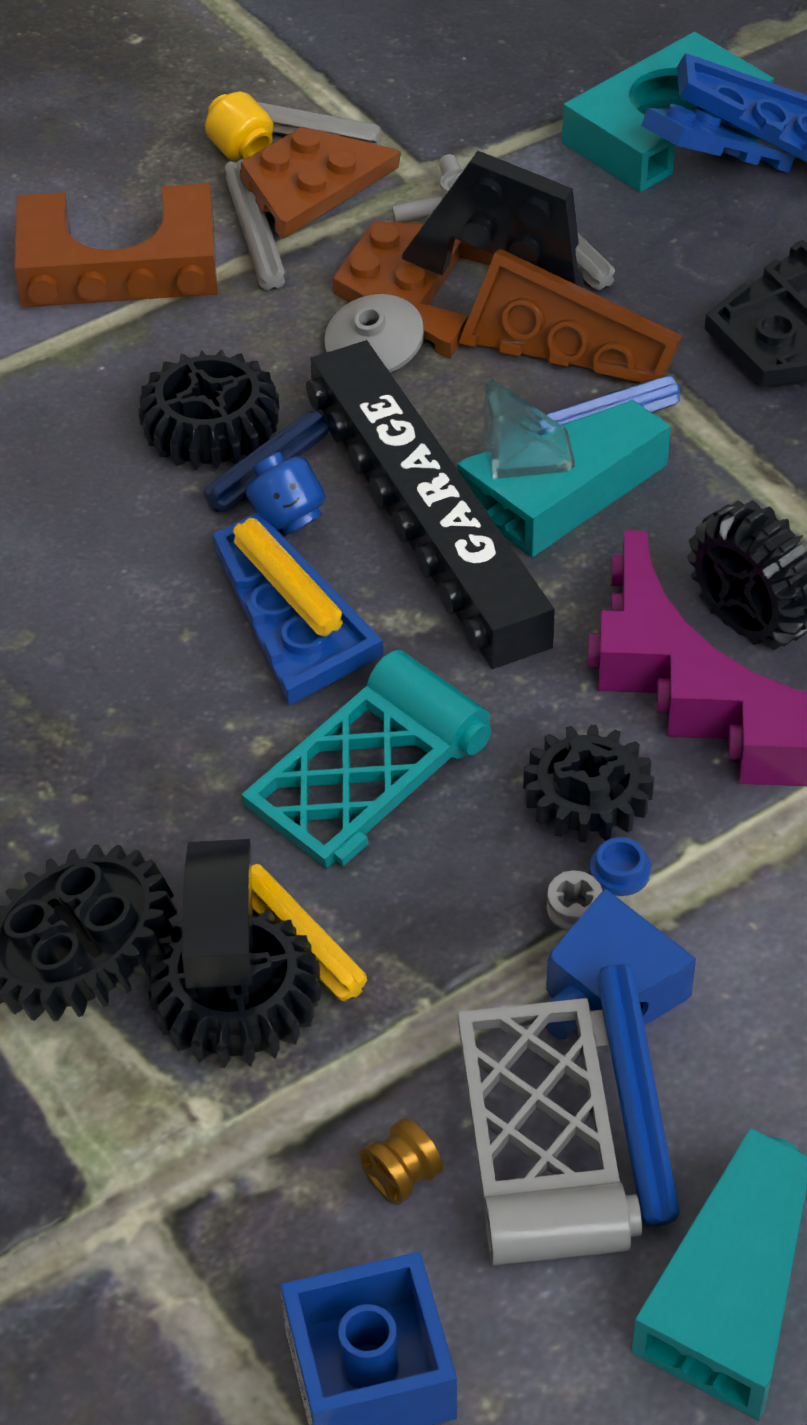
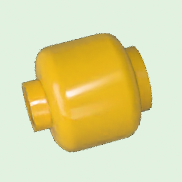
(238, 125)

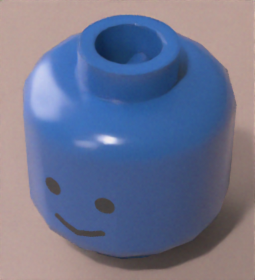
(286, 492)

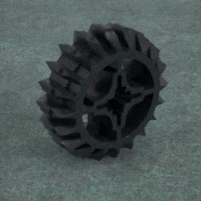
(208, 409)
(752, 573)
(263, 1013)

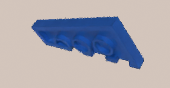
(747, 102)
(295, 653)

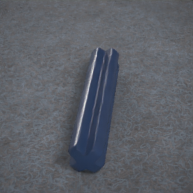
(291, 442)

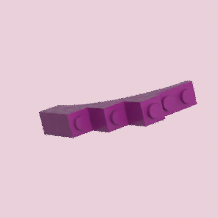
(704, 692)

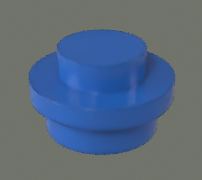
(621, 866)

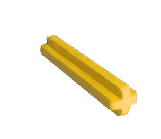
(288, 577)
(337, 968)

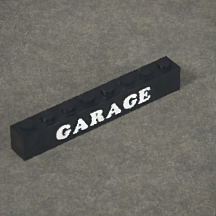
(431, 506)

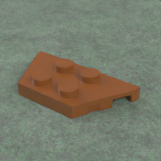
(312, 174)

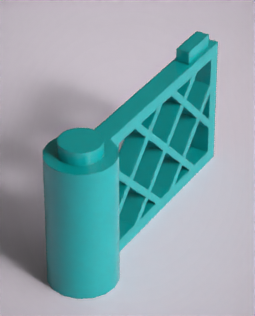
(423, 713)

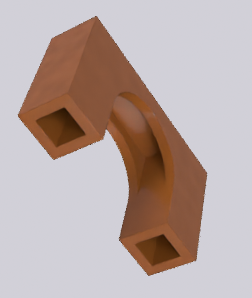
(169, 264)

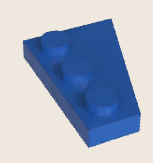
(713, 136)

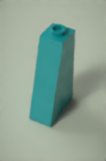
(611, 456)
(728, 1283)

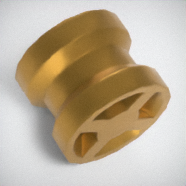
(401, 1161)

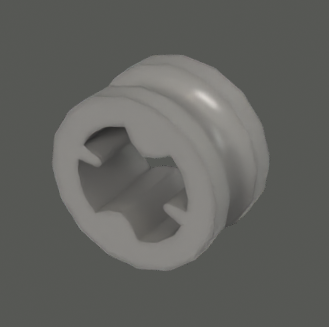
(572, 885)

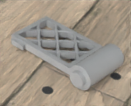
(560, 1212)

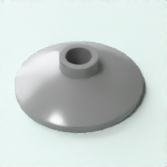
(383, 320)

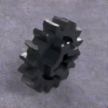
(588, 783)

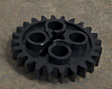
(114, 903)

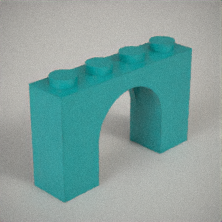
(608, 117)

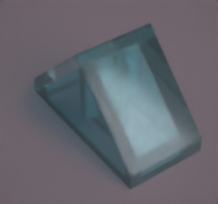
(521, 437)

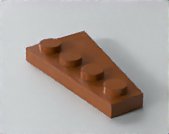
(556, 320)

